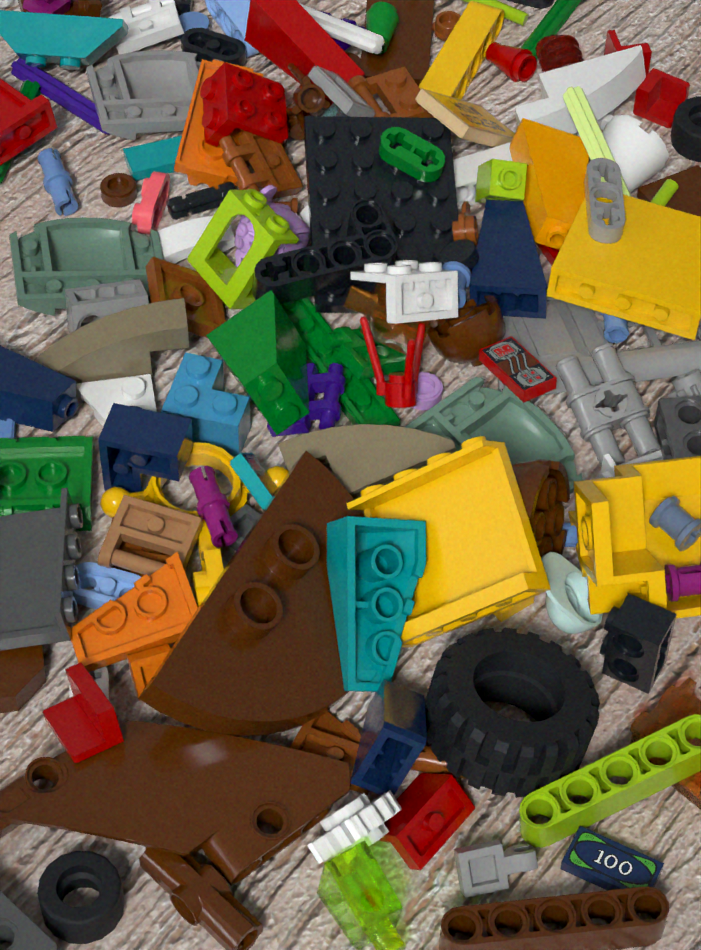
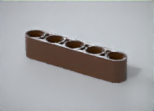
(570, 911)

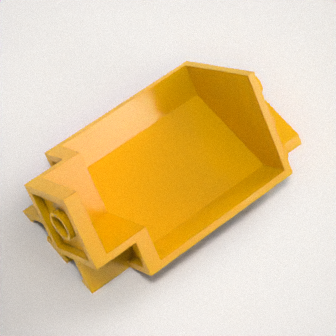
(620, 546)

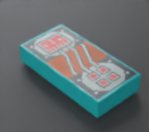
(254, 477)

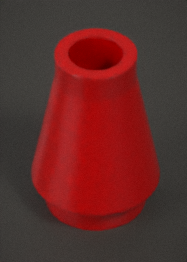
(512, 61)

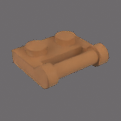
(151, 528)

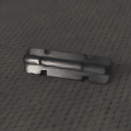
(198, 201)

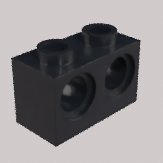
(637, 642)

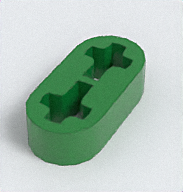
(411, 154)

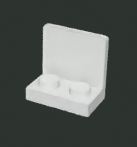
(414, 291)

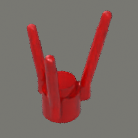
(402, 386)

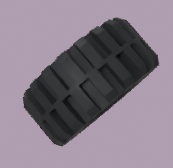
(497, 749)

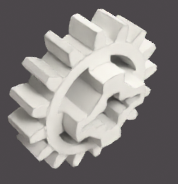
(353, 824)

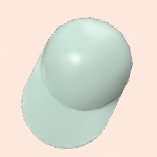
(568, 596)

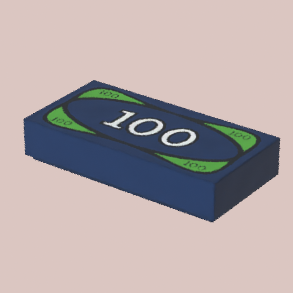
(609, 862)

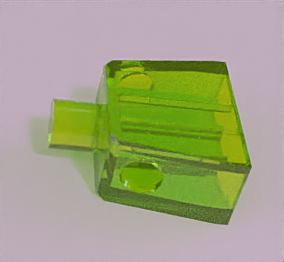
(361, 899)

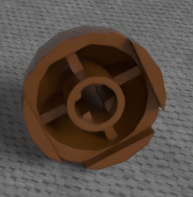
(473, 329)

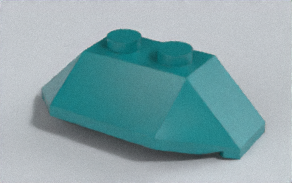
(60, 37)

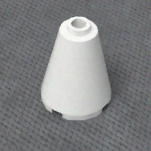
(634, 150)

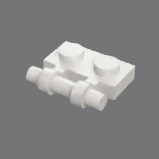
(148, 25)

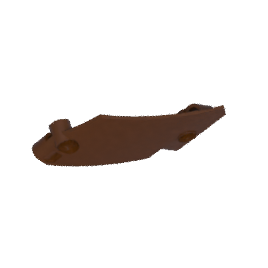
(183, 794)

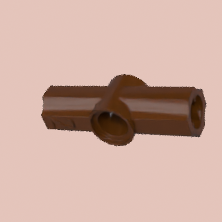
(202, 898)

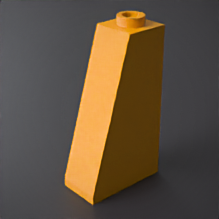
(553, 179)

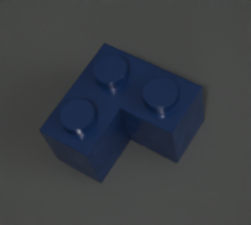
(143, 445)

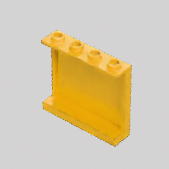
(644, 276)
(476, 537)

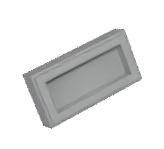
(341, 93)

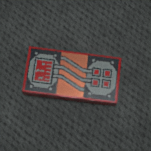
(517, 369)

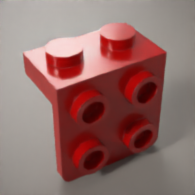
(242, 101)

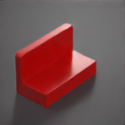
(85, 721)
(429, 816)

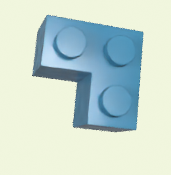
(215, 414)

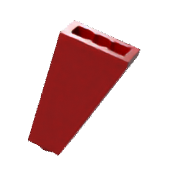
(291, 35)

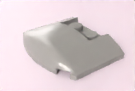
(144, 91)

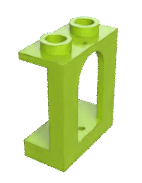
(270, 231)

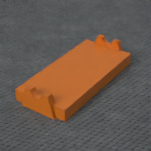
(195, 157)

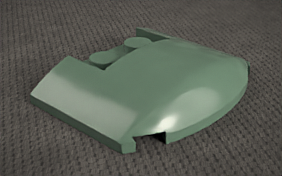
(76, 255)
(500, 418)

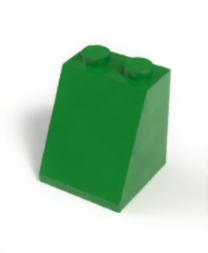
(266, 360)

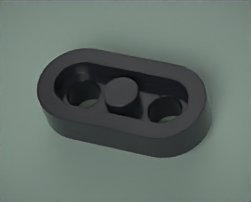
(213, 45)

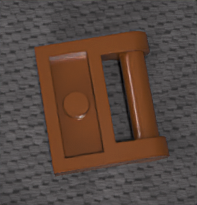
(395, 90)

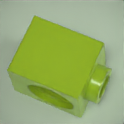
(501, 181)

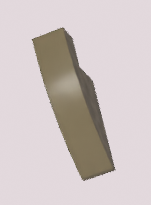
(119, 343)
(366, 452)

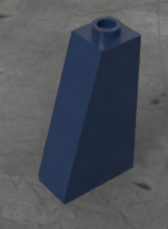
(509, 262)
(34, 393)

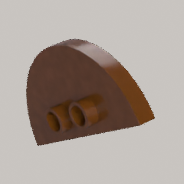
(265, 635)

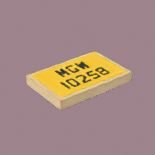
(465, 119)

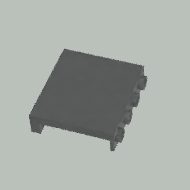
(39, 575)

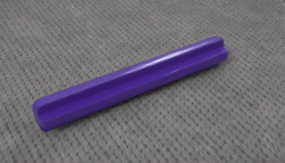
(58, 92)

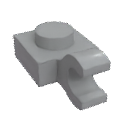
(485, 866)

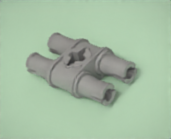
(616, 391)

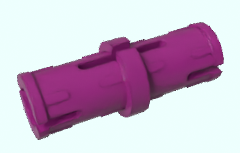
(213, 506)

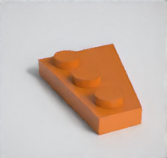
(137, 621)

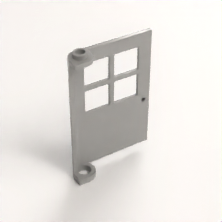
(577, 332)

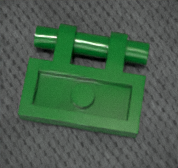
(355, 353)

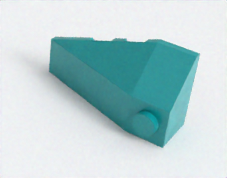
(372, 586)

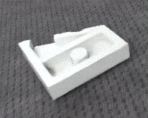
(125, 391)

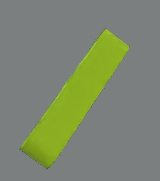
(604, 796)

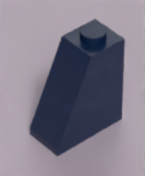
(390, 738)

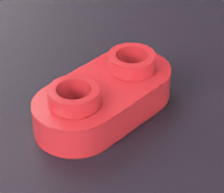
(154, 200)

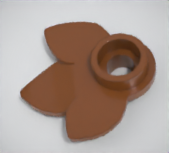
(466, 226)

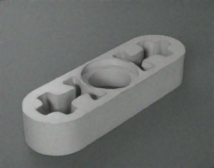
(600, 210)

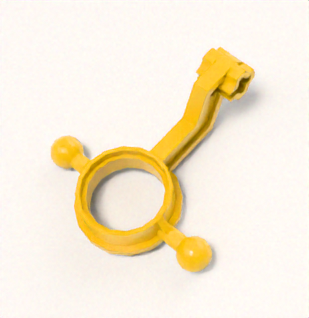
(210, 557)

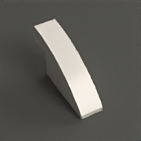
(604, 80)

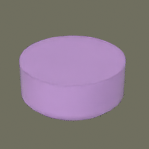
(429, 391)

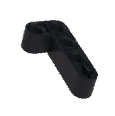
(283, 271)

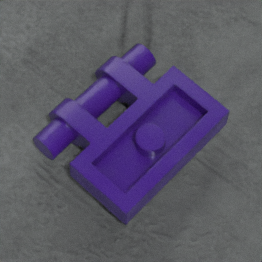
(325, 410)

